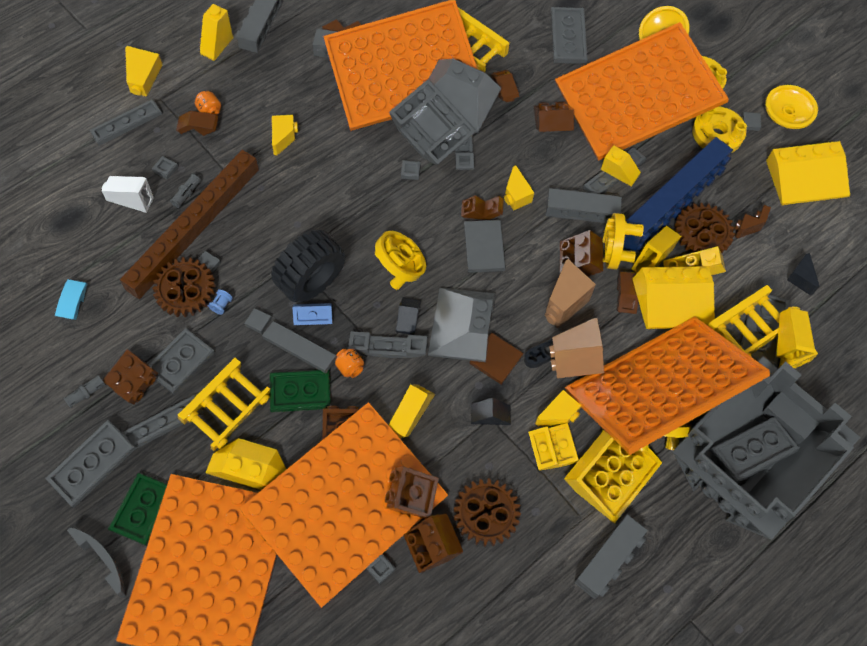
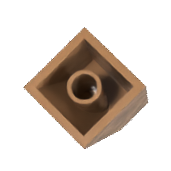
(569, 294)
(578, 351)

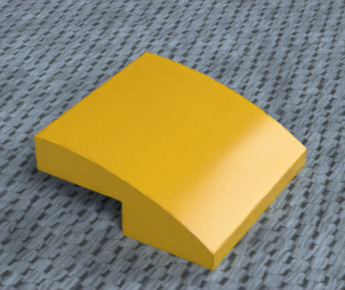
(553, 447)

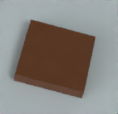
(500, 359)

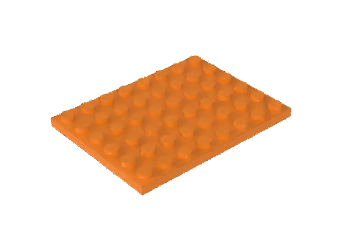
(392, 57)
(641, 90)
(665, 384)
(330, 505)
(200, 571)

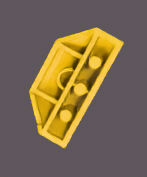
(246, 464)

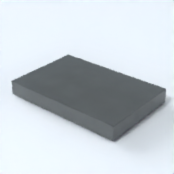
(484, 246)
(180, 360)

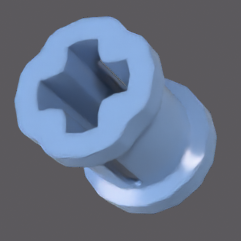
(220, 301)

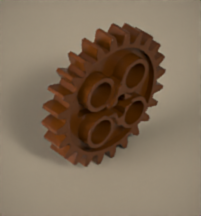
(695, 218)
(201, 285)
(496, 528)

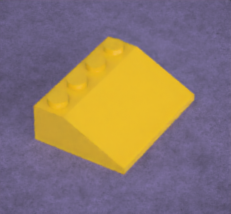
(809, 172)
(674, 295)
(610, 476)

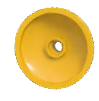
(661, 19)
(791, 106)

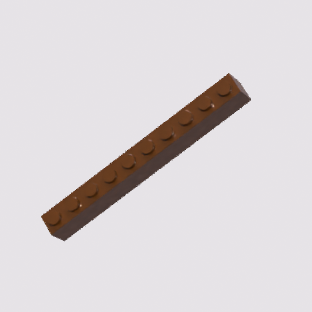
(190, 224)

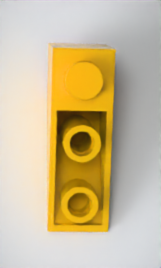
(709, 257)

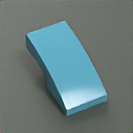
(70, 299)

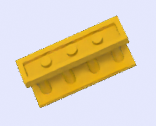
(485, 37)
(747, 306)
(219, 385)

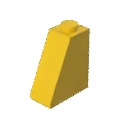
(215, 32)
(141, 70)
(657, 249)
(794, 334)
(410, 410)

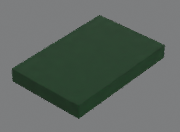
(299, 391)
(139, 509)

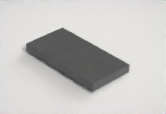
(568, 35)
(769, 350)
(754, 449)
(90, 463)

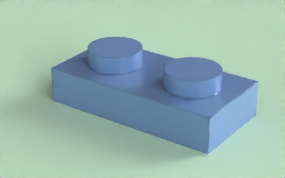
(312, 314)

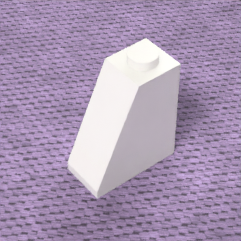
(128, 192)

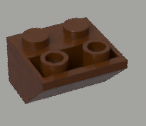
(554, 117)
(584, 252)
(433, 542)

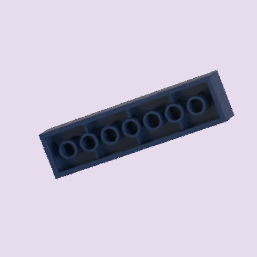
(678, 193)

